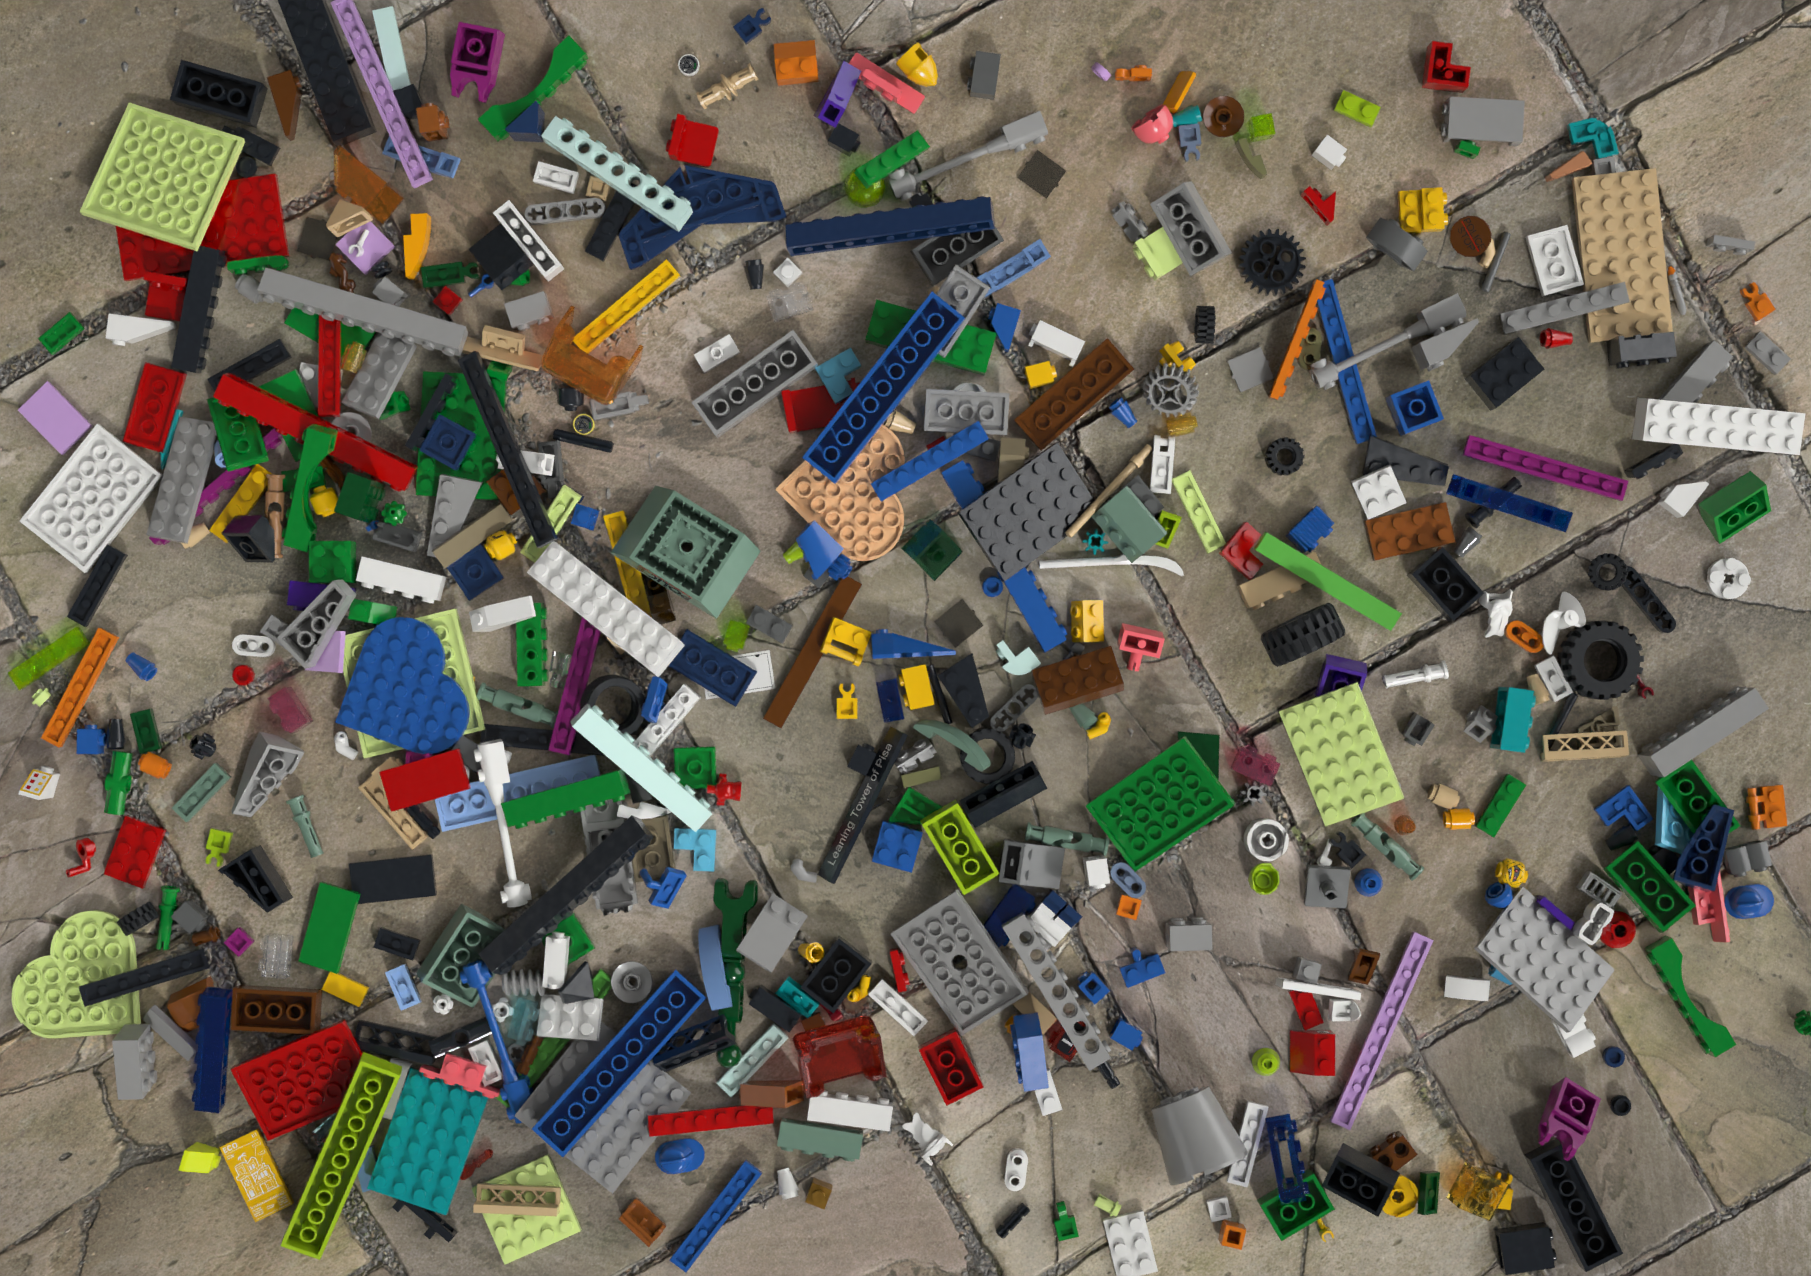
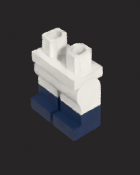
(1053, 928)

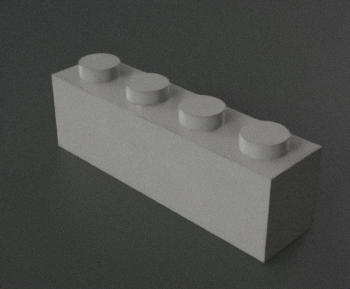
(1698, 374)

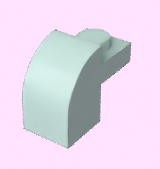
(1018, 664)

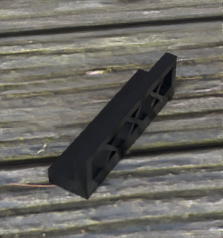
(694, 1049)
(394, 1050)

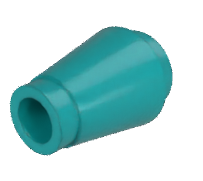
(1187, 116)

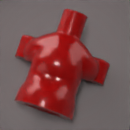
(725, 790)

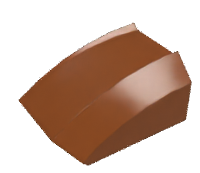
(184, 1004)

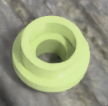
(40, 697)

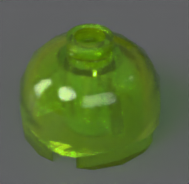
(859, 195)

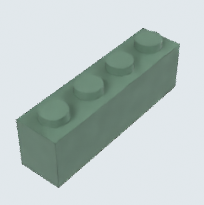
(820, 1138)

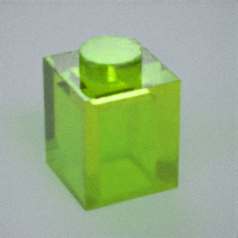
(1261, 127)
(736, 635)

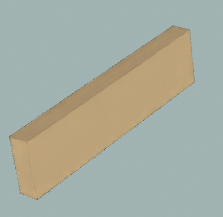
(400, 819)

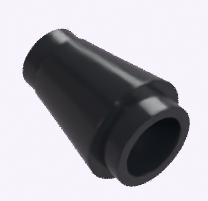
(754, 273)
(115, 735)
(1622, 837)

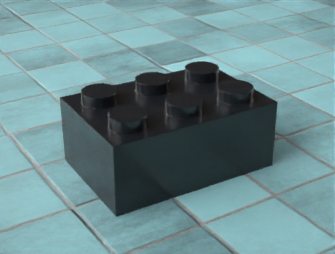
(1504, 373)
(1445, 584)
(836, 974)
(1360, 1179)

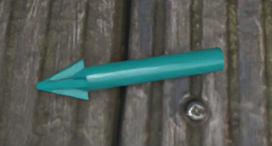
(164, 456)

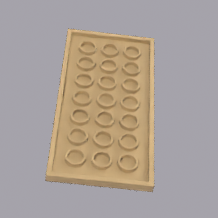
(1623, 243)

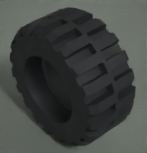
(1303, 634)
(1627, 660)

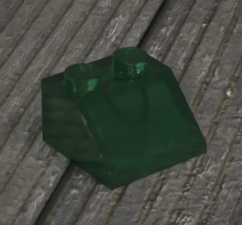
(932, 549)

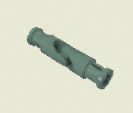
(514, 704)
(1059, 837)
(1392, 850)

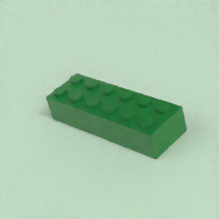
(969, 352)

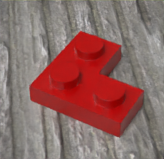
(1237, 551)

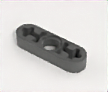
(1029, 701)

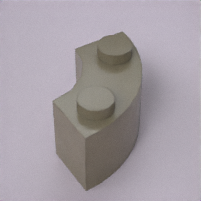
(1011, 456)

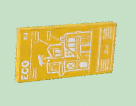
(256, 1175)

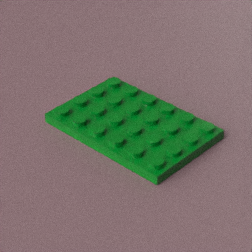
(460, 408)
(1160, 804)

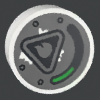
(689, 65)

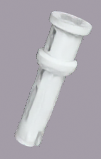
(1425, 673)

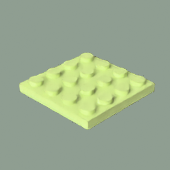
(525, 1234)

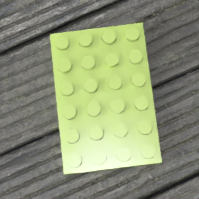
(1341, 754)

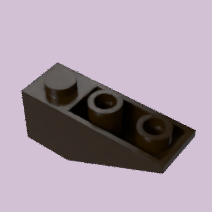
(659, 601)

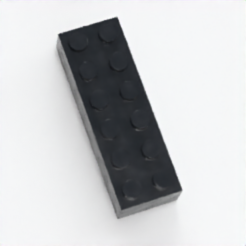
(1573, 1206)

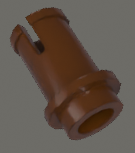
(211, 934)

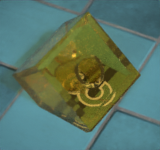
(1477, 1191)

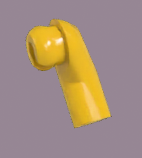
(860, 991)

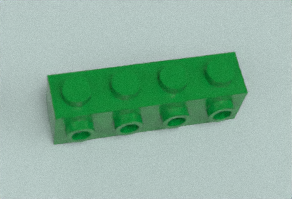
(531, 649)

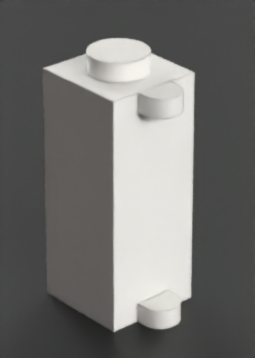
(1056, 341)
(536, 462)
(556, 960)

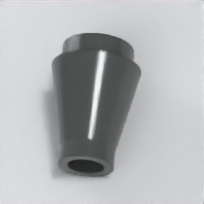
(1467, 541)

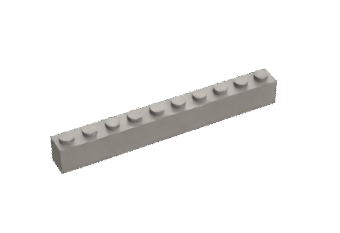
(362, 312)

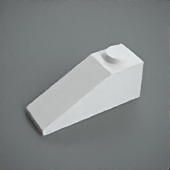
(131, 329)
(501, 614)

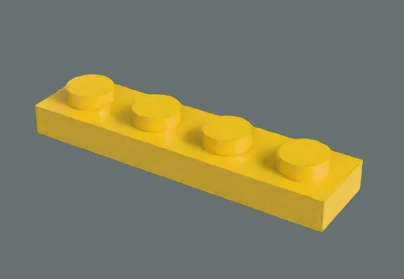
(243, 500)

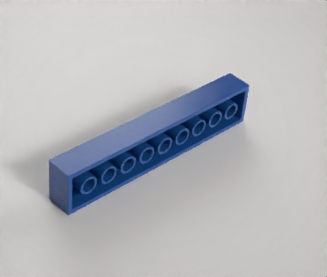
(884, 387)
(618, 1063)

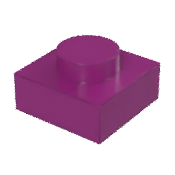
(239, 941)

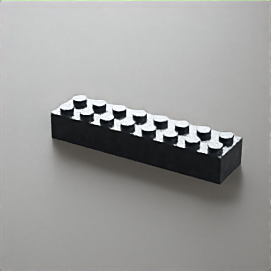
(328, 70)

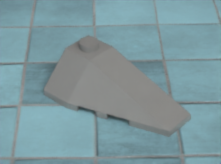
(265, 768)

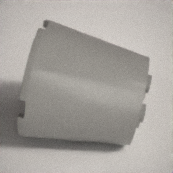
(1195, 1135)

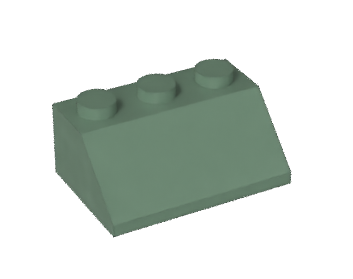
(1129, 524)

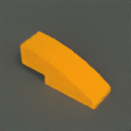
(416, 244)

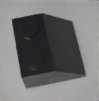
(251, 538)

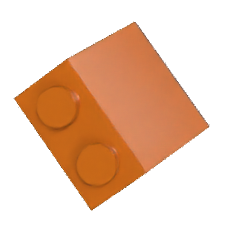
(796, 62)

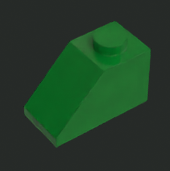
(371, 611)

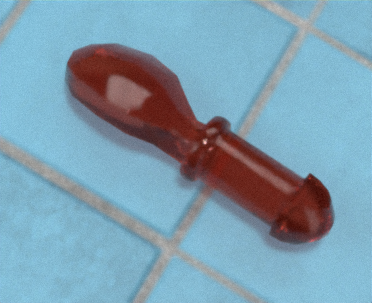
(469, 1169)

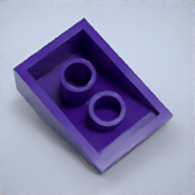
(1340, 672)

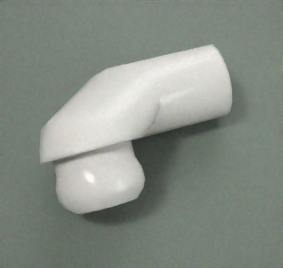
(342, 745)

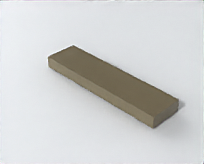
(472, 535)

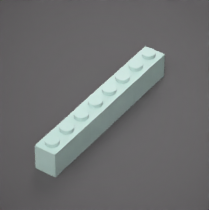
(642, 768)

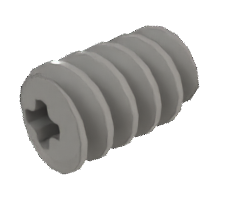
(523, 983)

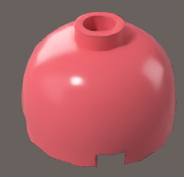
(1154, 126)

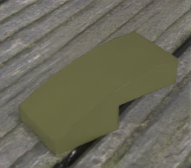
(1254, 163)

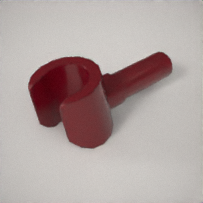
(1642, 688)
(837, 1015)

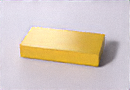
(345, 988)

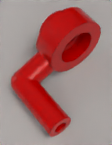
(85, 850)

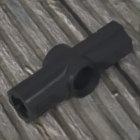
(448, 1041)

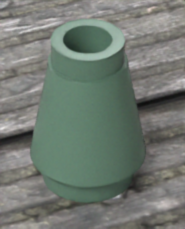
(1083, 716)

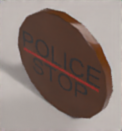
(1470, 236)

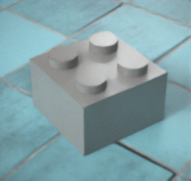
(1188, 935)

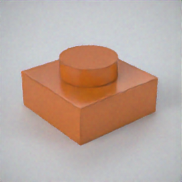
(1128, 907)

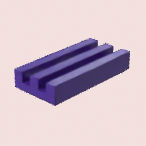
(1555, 912)

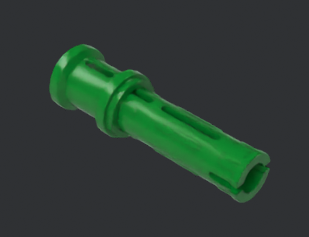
(167, 907)

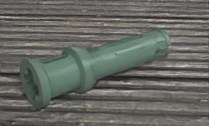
(302, 816)

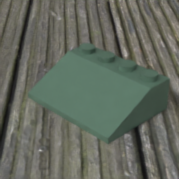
(457, 946)

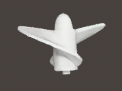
(1568, 615)

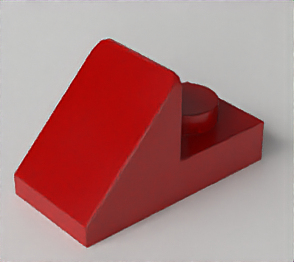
(1324, 209)

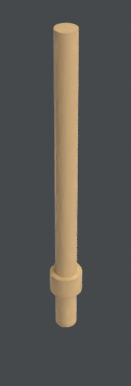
(1134, 463)

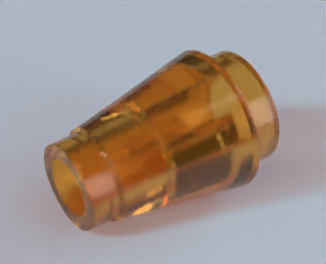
(1400, 824)

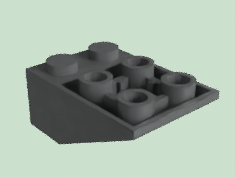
(1031, 864)

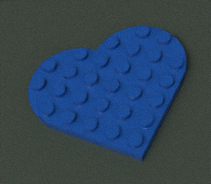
(402, 690)

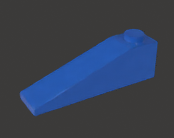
(897, 646)

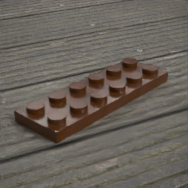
(1074, 394)

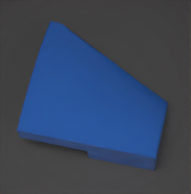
(818, 548)

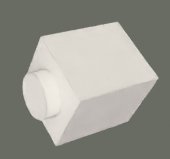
(1330, 153)

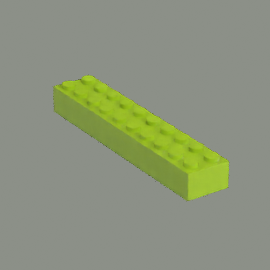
(341, 1155)

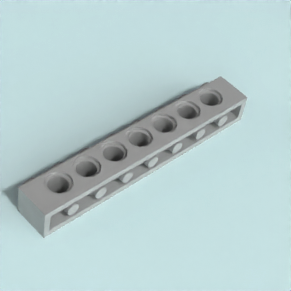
(1091, 1057)

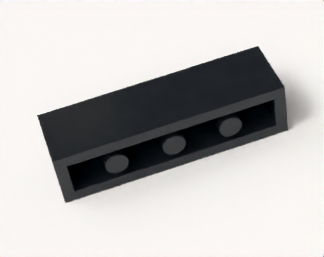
(1003, 794)

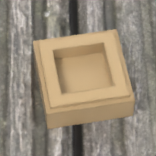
(597, 189)

